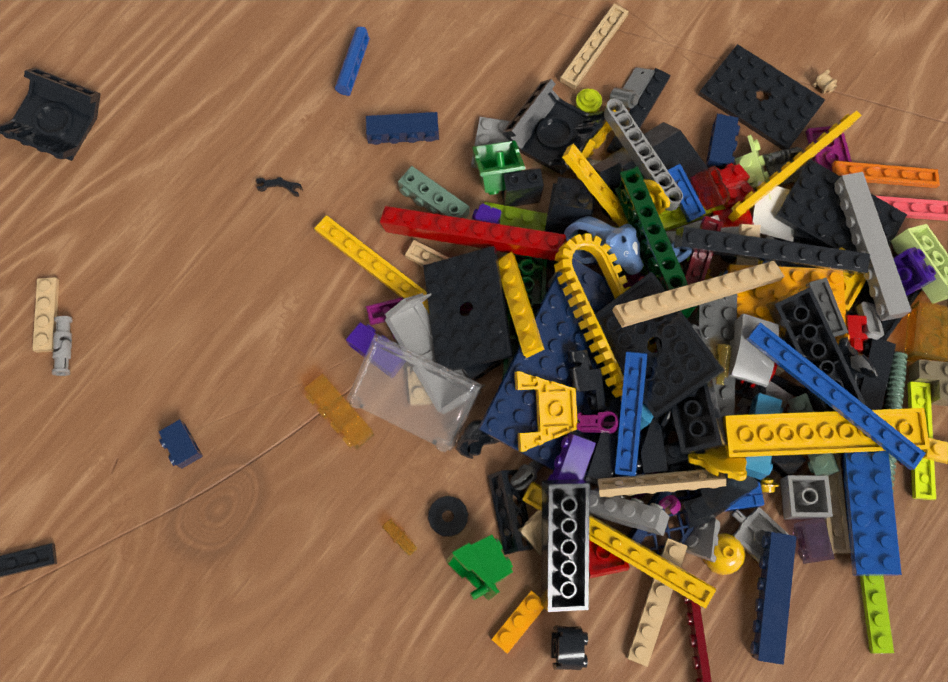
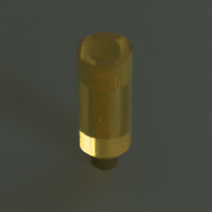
(723, 355)

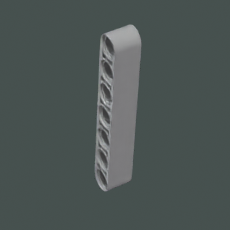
(641, 145)

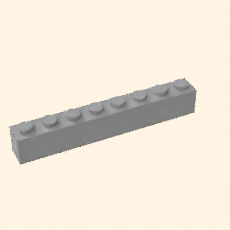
(870, 238)

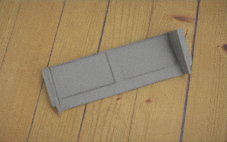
(412, 326)

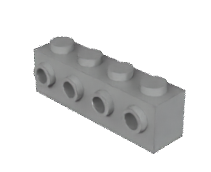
(628, 512)

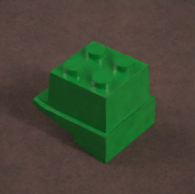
(494, 162)
(481, 565)

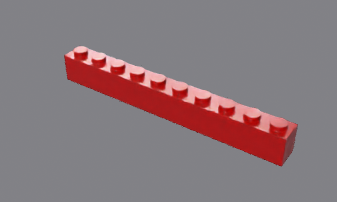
(472, 233)

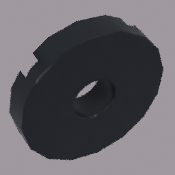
(451, 528)

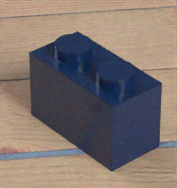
(180, 444)

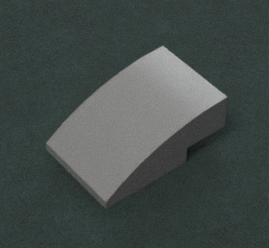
(745, 359)

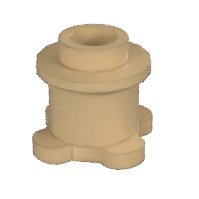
(825, 82)

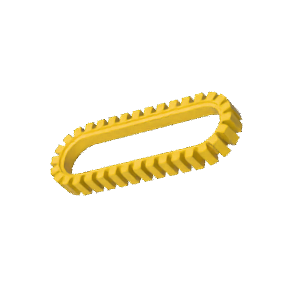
(584, 309)

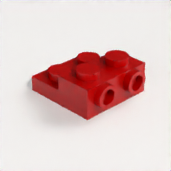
(736, 182)

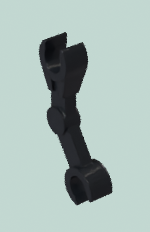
(290, 186)

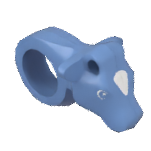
(621, 240)

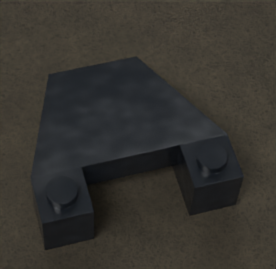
(710, 500)

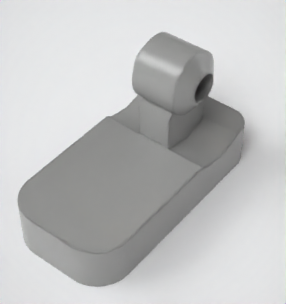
(873, 328)

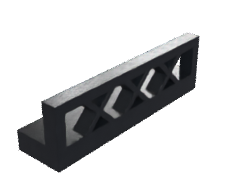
(507, 511)

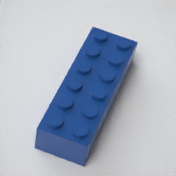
(871, 514)

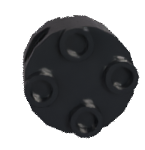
(569, 648)

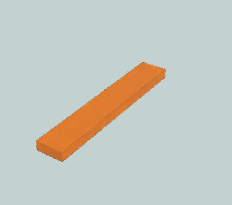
(890, 174)

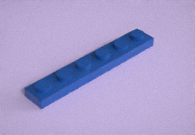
(631, 413)

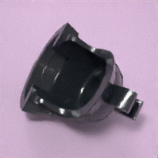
(473, 440)

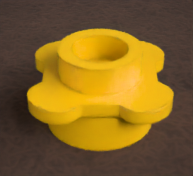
(768, 485)

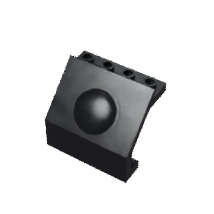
(53, 115)
(549, 126)
(671, 148)

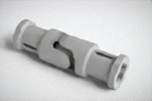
(62, 346)

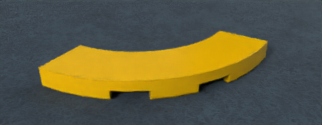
(597, 140)

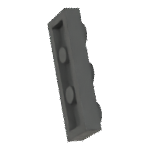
(829, 306)

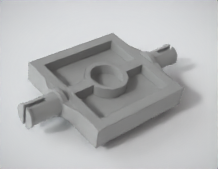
(752, 530)

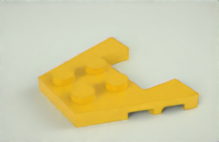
(554, 410)

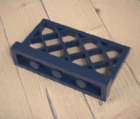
(639, 535)

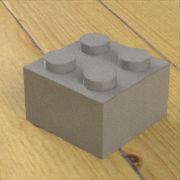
(806, 497)

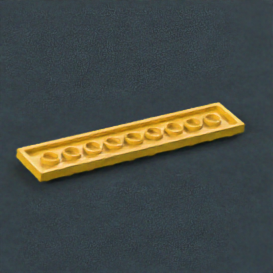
(814, 433)

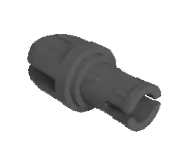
(525, 475)

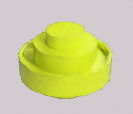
(589, 100)

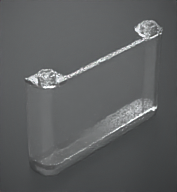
(413, 392)

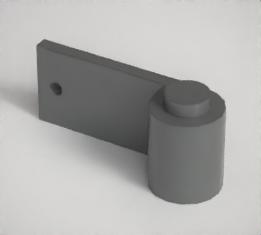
(633, 88)

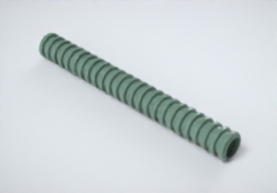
(894, 393)

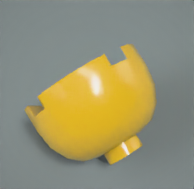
(728, 554)

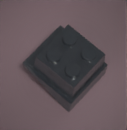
(568, 203)

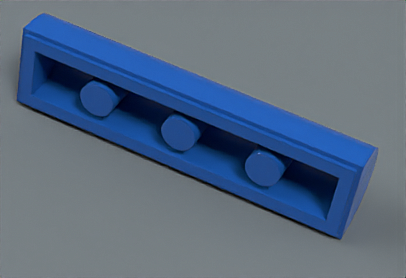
(352, 61)

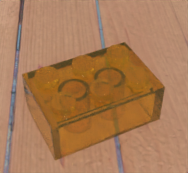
(927, 332)

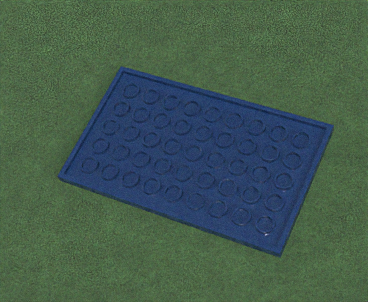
(560, 333)

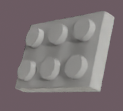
(490, 132)

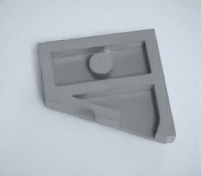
(703, 539)

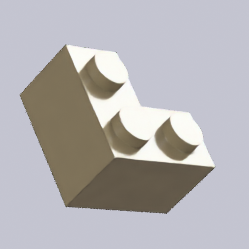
(934, 373)

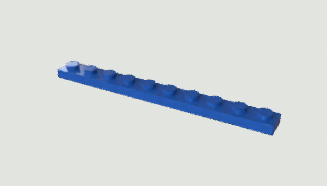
(836, 396)

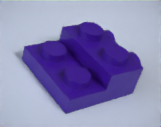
(913, 270)

